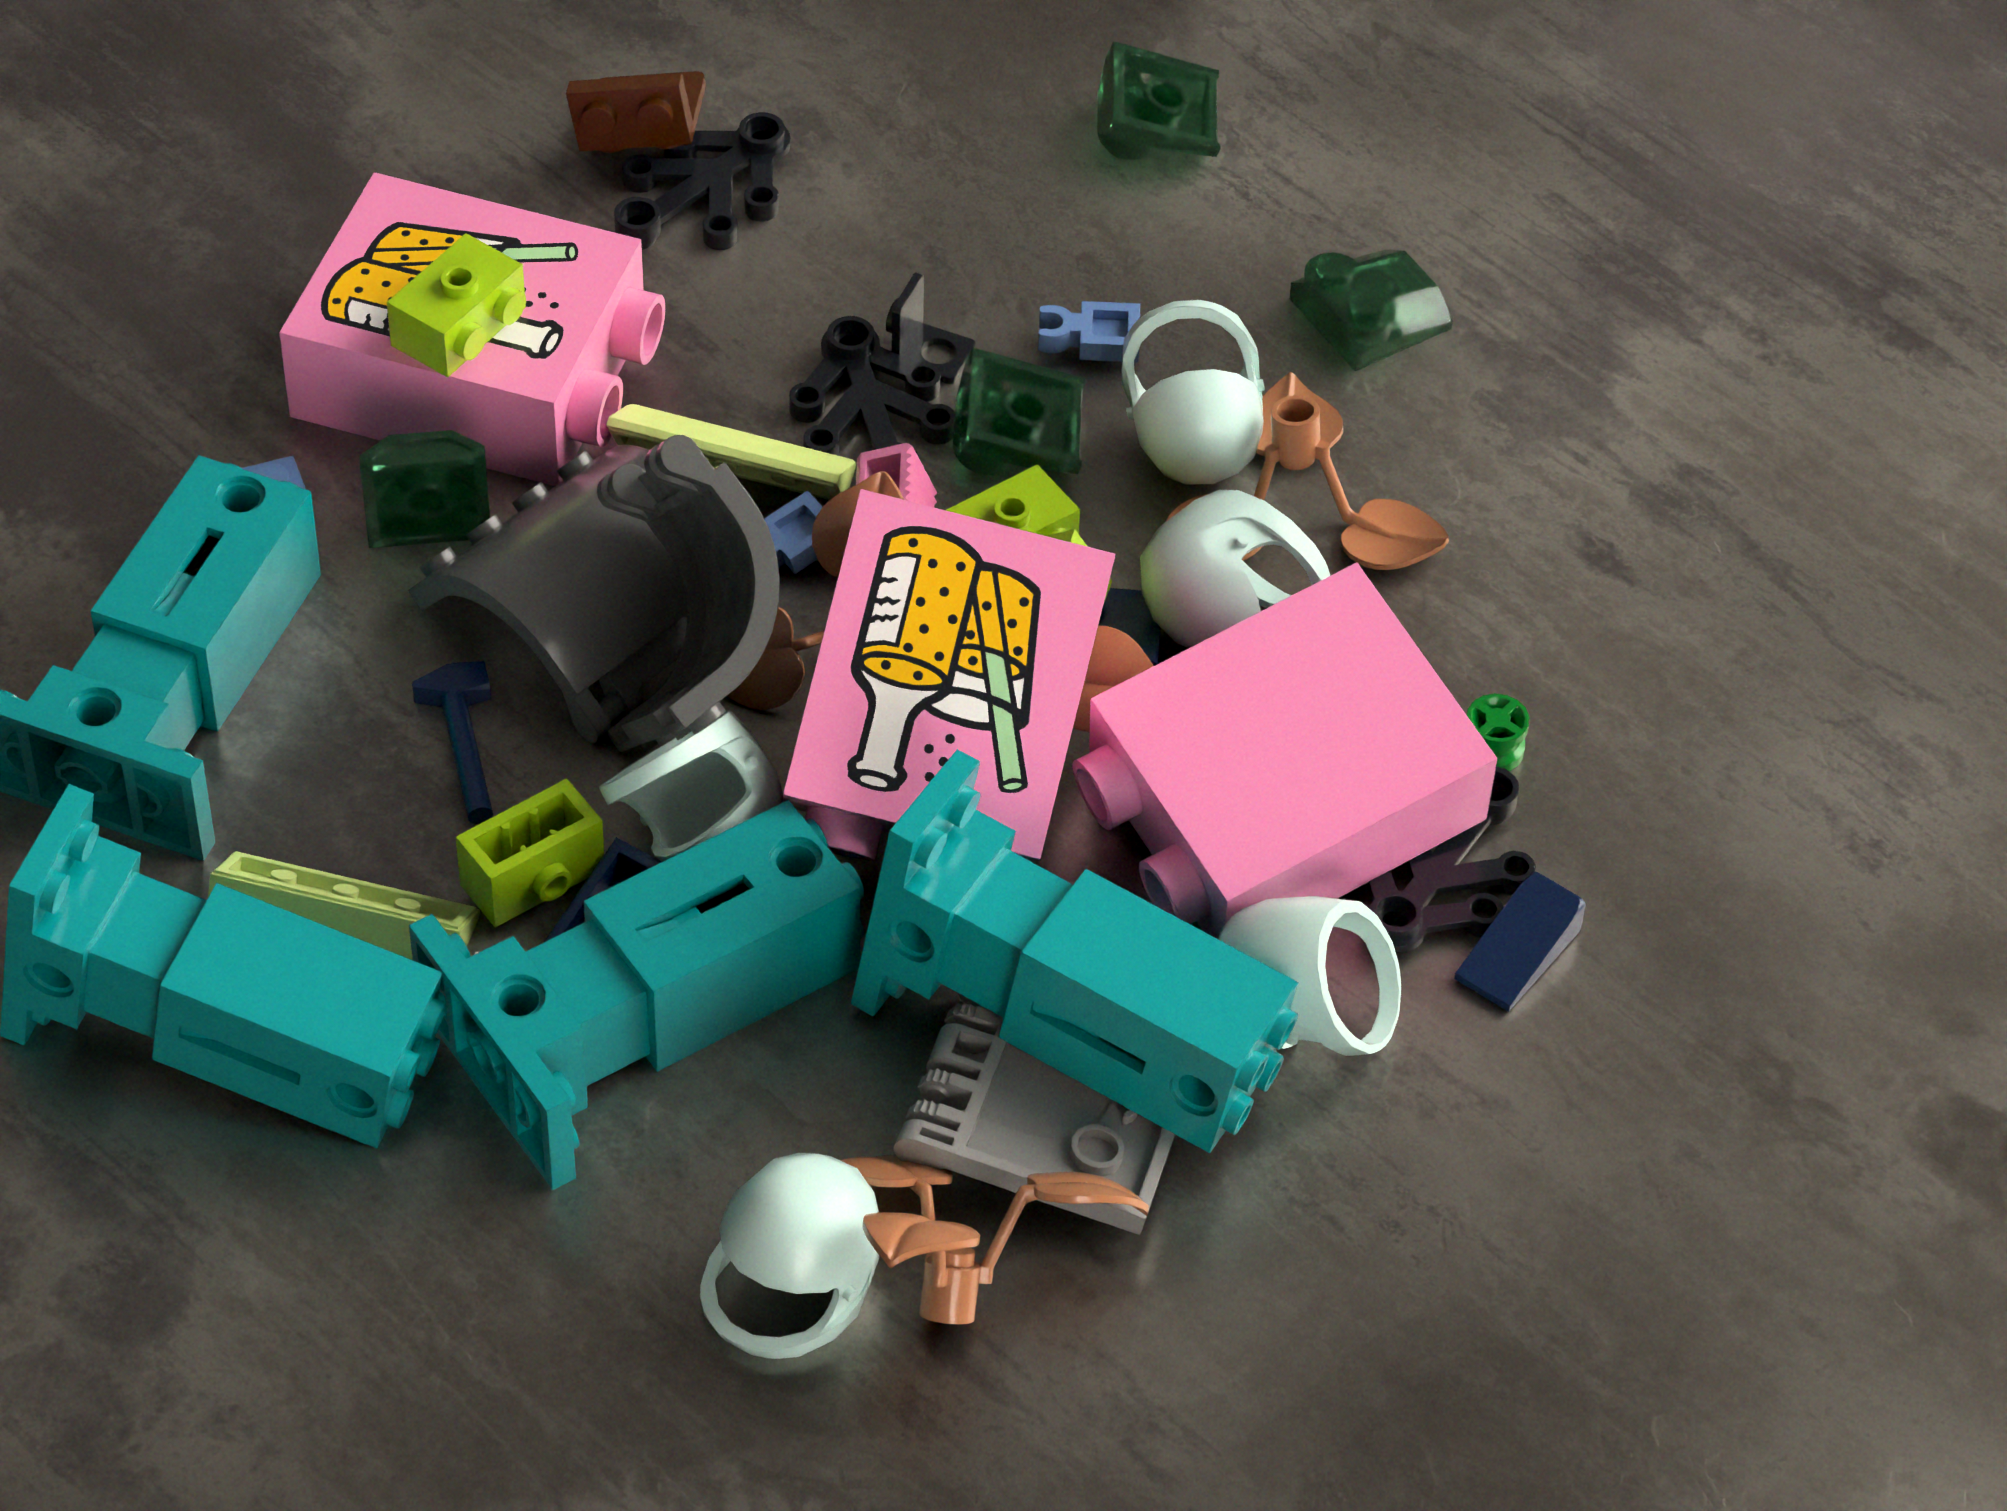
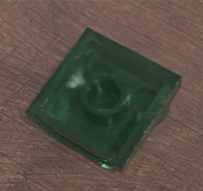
(1156, 104)
(1370, 304)
(1016, 416)
(423, 488)

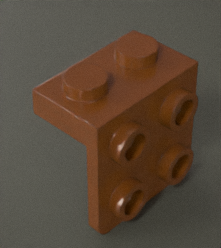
(636, 110)

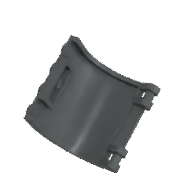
(726, 578)
(577, 586)

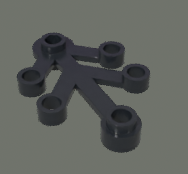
(756, 142)
(855, 348)
(1442, 873)

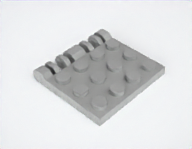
(1025, 1120)

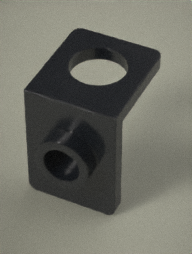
(912, 336)

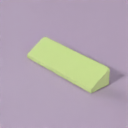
(744, 453)
(343, 903)

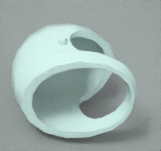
(1198, 421)
(1196, 567)
(698, 785)
(1293, 940)
(799, 1234)

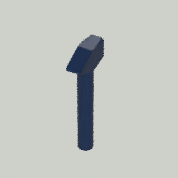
(454, 689)

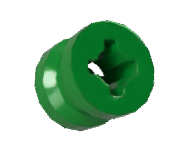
(1503, 726)

